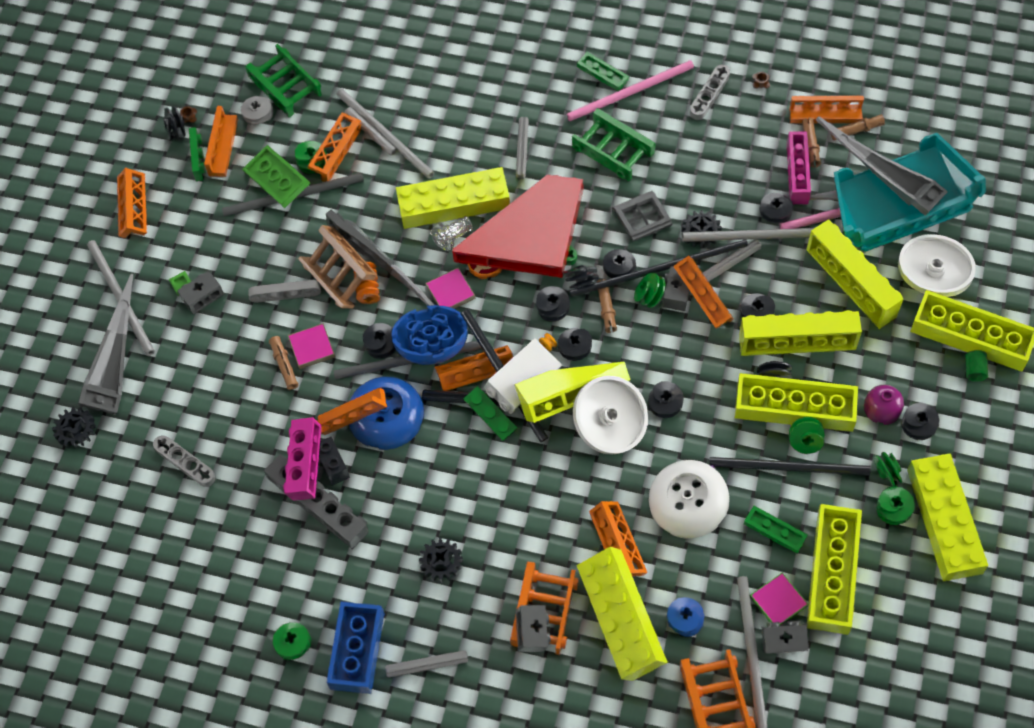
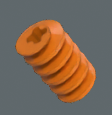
(368, 290)

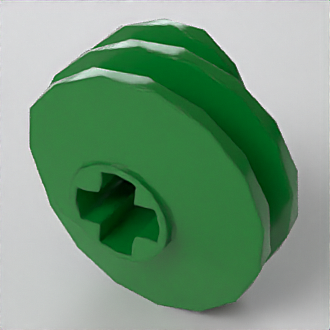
(304, 154)
(650, 290)
(806, 435)
(887, 467)
(891, 514)
(282, 638)

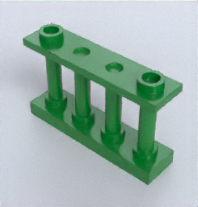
(276, 93)
(615, 129)

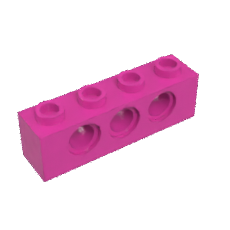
(798, 167)
(302, 459)

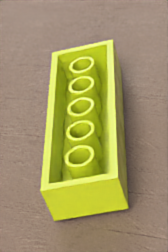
(453, 197)
(854, 274)
(974, 329)
(799, 333)
(791, 399)
(947, 517)
(834, 569)
(621, 614)

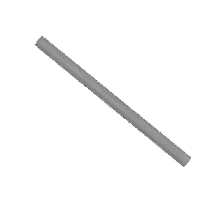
(401, 148)
(746, 234)
(117, 291)
(752, 655)

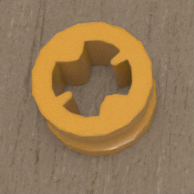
(548, 342)

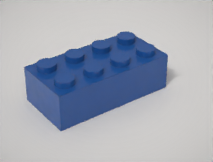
(355, 648)

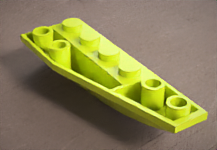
(557, 389)

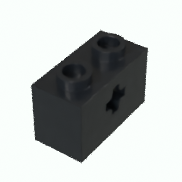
(332, 461)

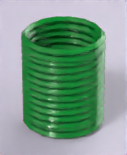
(976, 365)

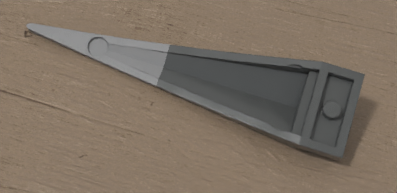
(906, 183)
(367, 248)
(105, 378)

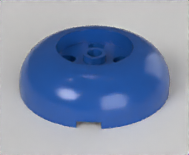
(430, 335)
(395, 429)

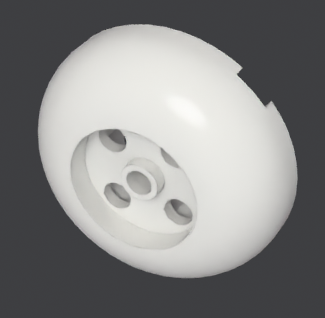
(691, 520)

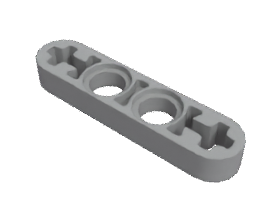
(711, 92)
(284, 291)
(185, 459)

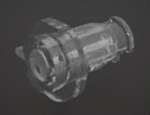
(446, 234)

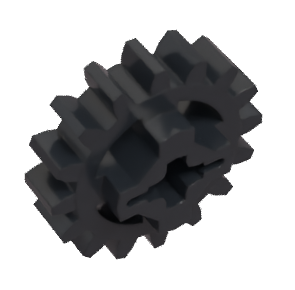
(707, 222)
(74, 427)
(441, 551)

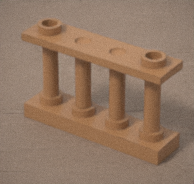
(352, 260)

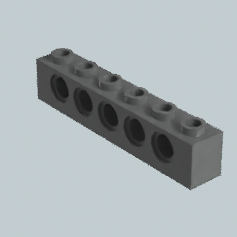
(350, 534)

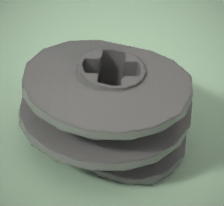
(256, 110)

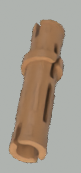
(863, 125)
(813, 147)
(607, 312)
(283, 362)

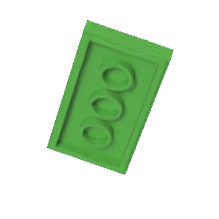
(276, 176)

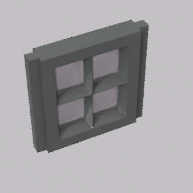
(642, 216)

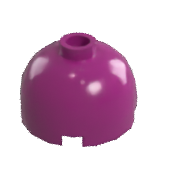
(884, 404)

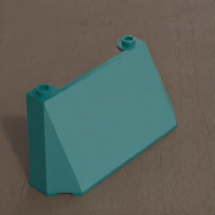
(878, 216)

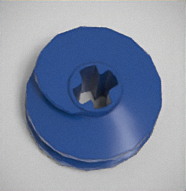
(695, 613)

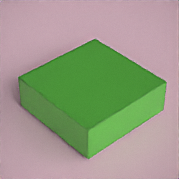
(179, 280)

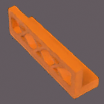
(832, 113)
(220, 143)
(340, 150)
(127, 200)
(703, 292)
(470, 369)
(352, 411)
(610, 536)

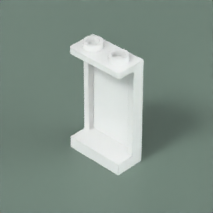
(526, 364)

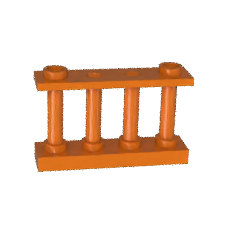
(528, 594)
(695, 692)

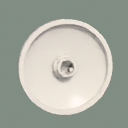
(936, 265)
(610, 415)

